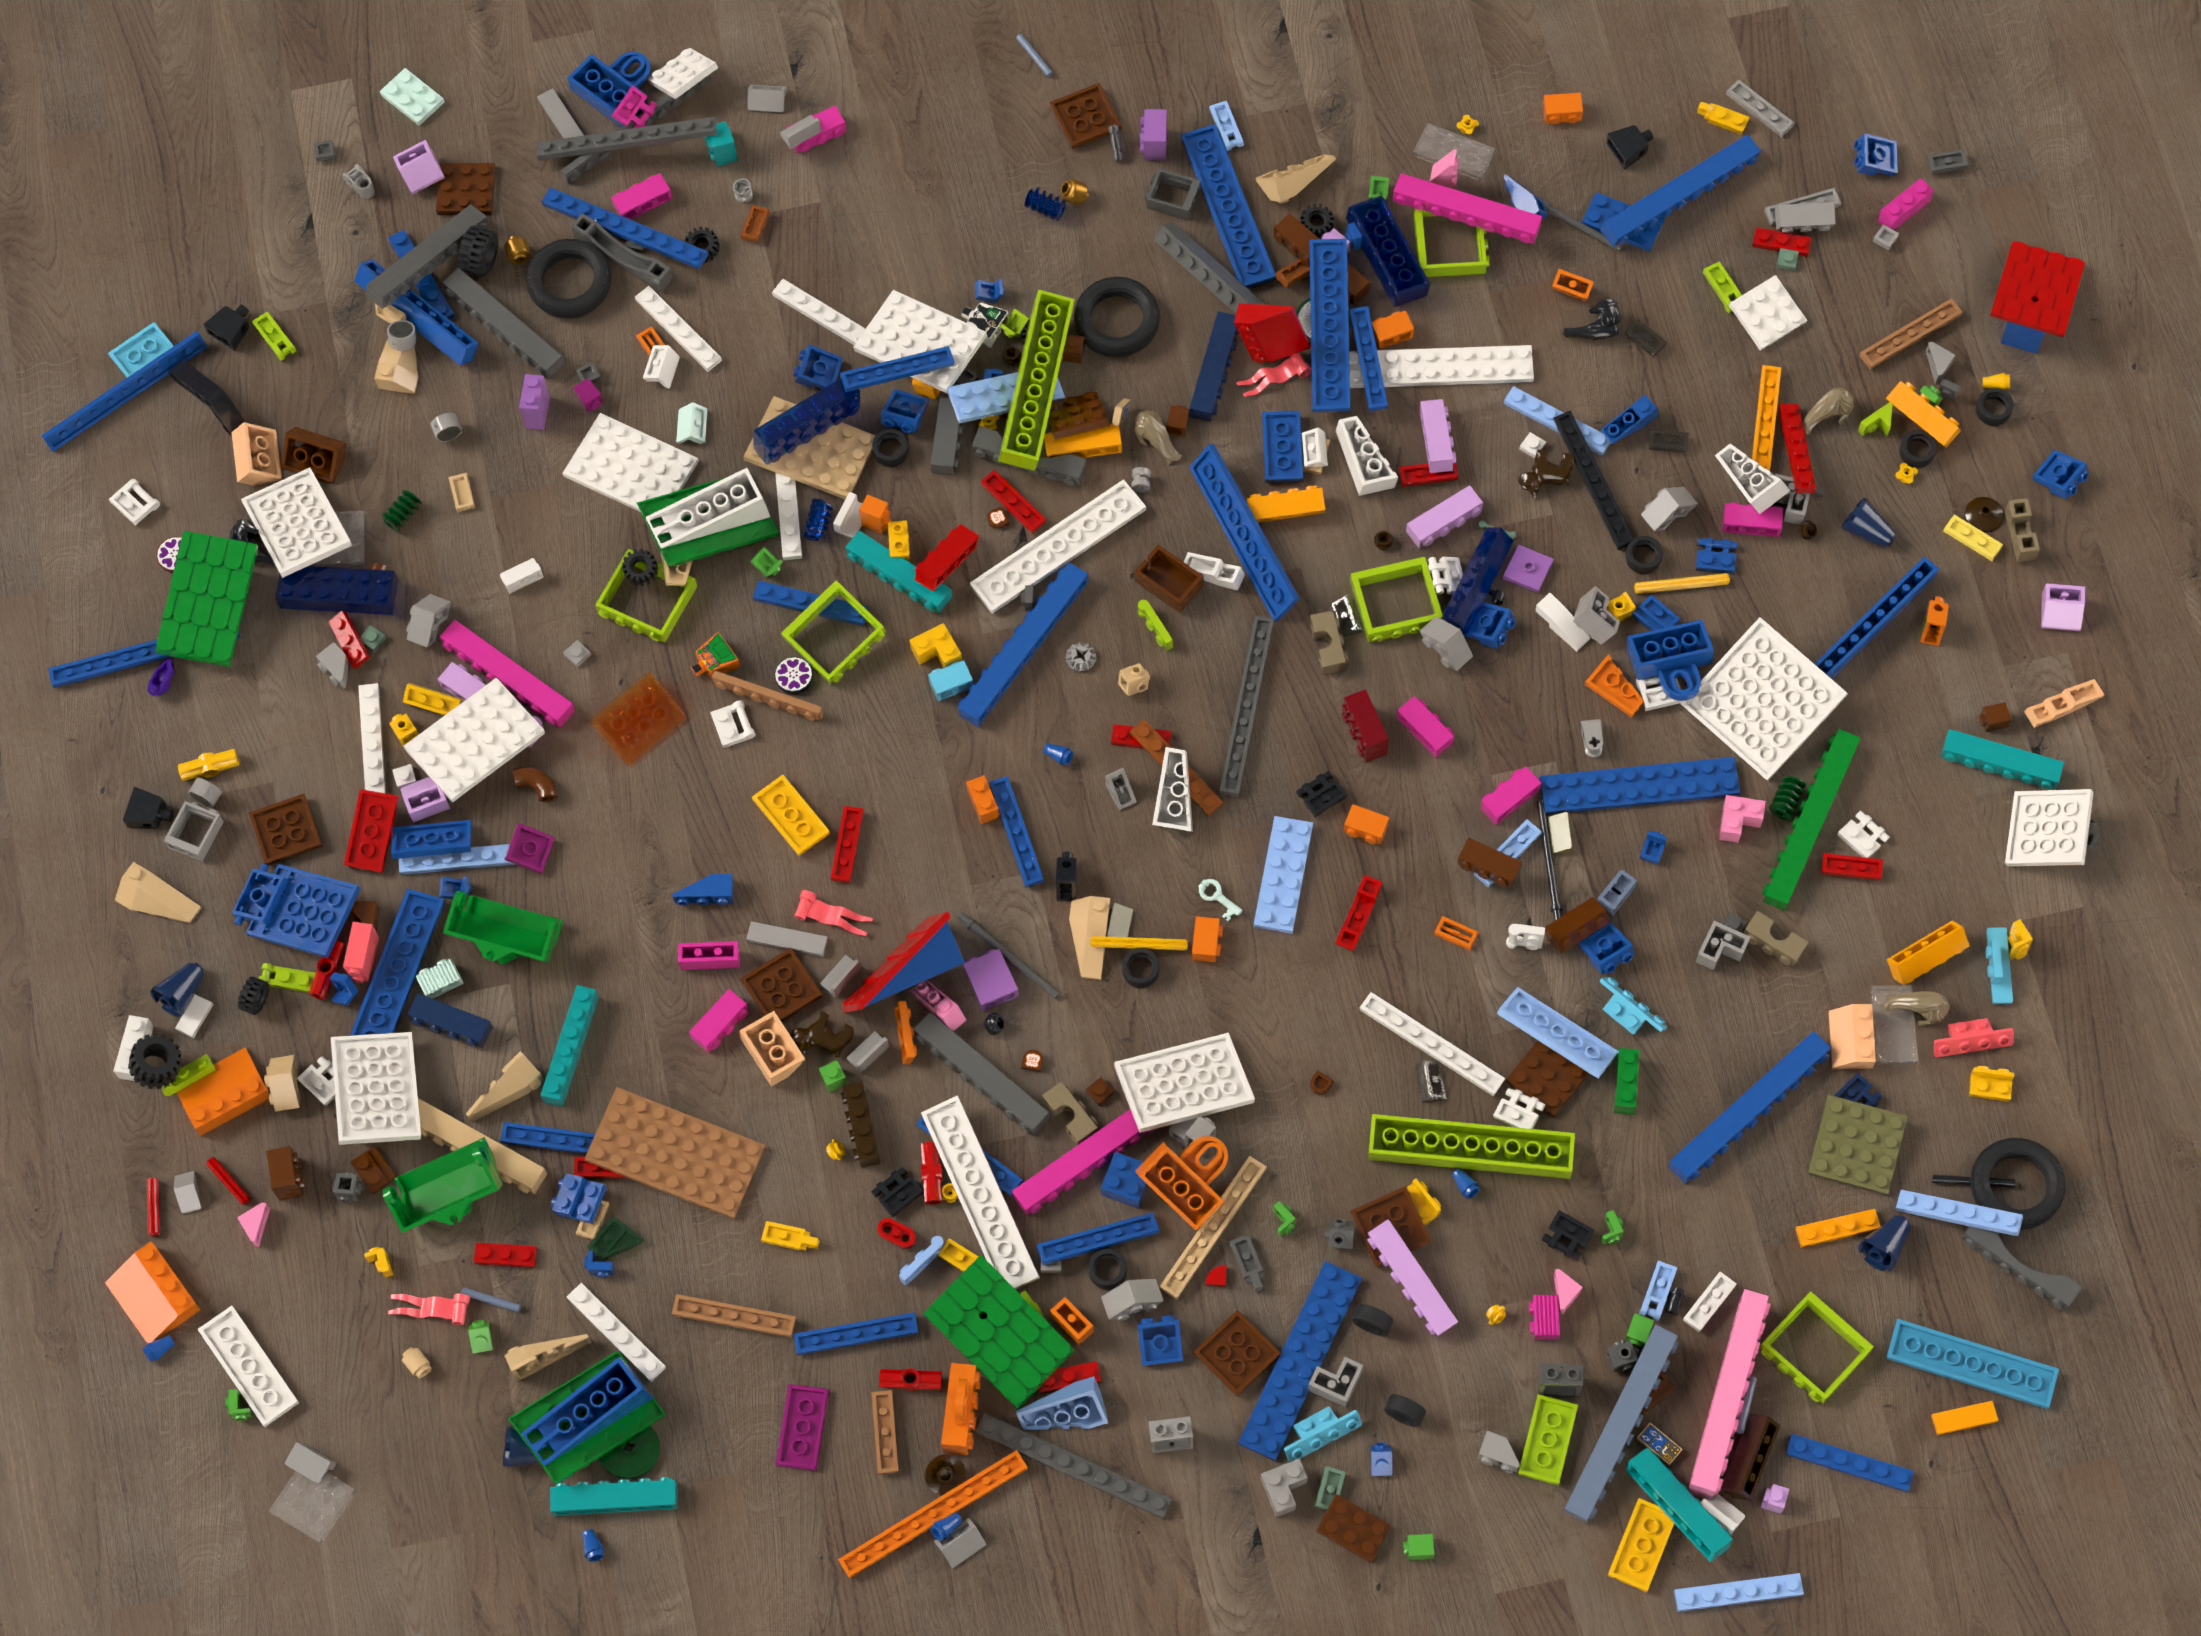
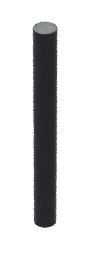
(1966, 1180)

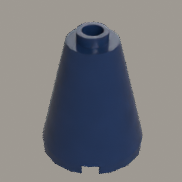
(1869, 525)
(178, 989)
(1885, 1243)
(516, 1450)

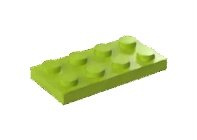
(1548, 1439)

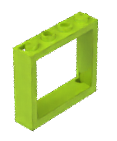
(1450, 269)
(1387, 573)
(813, 611)
(636, 625)
(1837, 1324)

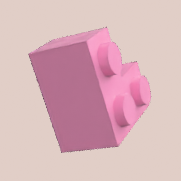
(1739, 812)

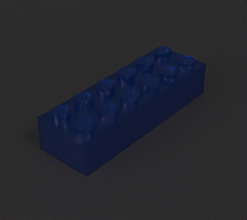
(1388, 251)
(805, 421)
(338, 590)

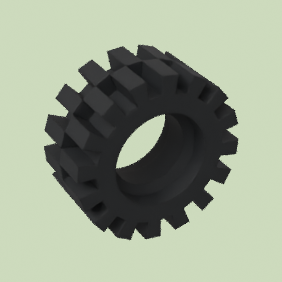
(1317, 212)
(704, 235)
(646, 576)
(253, 995)

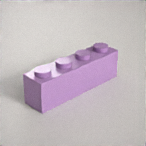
(1436, 436)
(1444, 517)

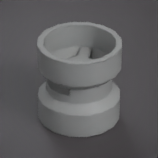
(742, 190)
(1141, 479)

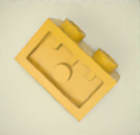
(899, 540)
(2019, 940)
(1991, 1083)
(1426, 1205)

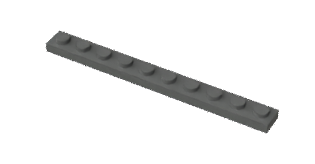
(664, 104)
(626, 138)
(1246, 706)
(1073, 1466)

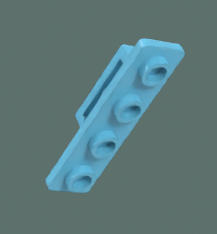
(1999, 965)
(1627, 1010)
(1319, 1431)

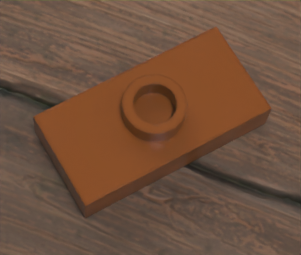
(755, 224)
(1293, 273)

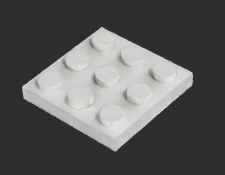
(682, 73)
(1767, 312)

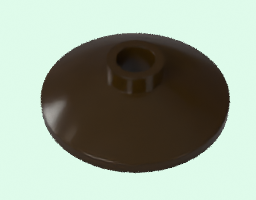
(1984, 521)
(954, 1477)

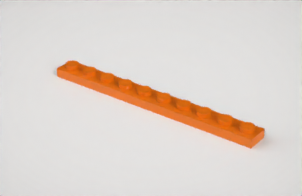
(923, 1519)

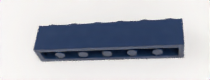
(1214, 368)

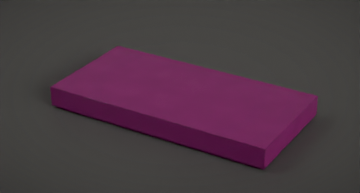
(802, 1427)

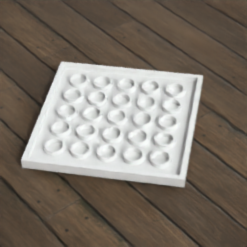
(1764, 699)

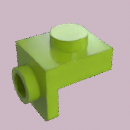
(1015, 324)

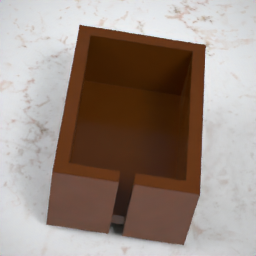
(1169, 578)

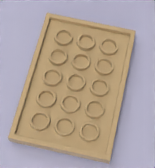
(826, 462)

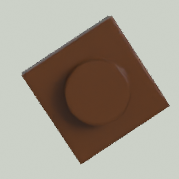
(1099, 1091)

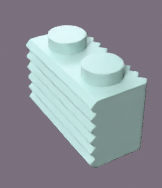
(439, 978)

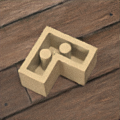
(282, 1081)

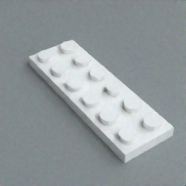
(248, 1366)

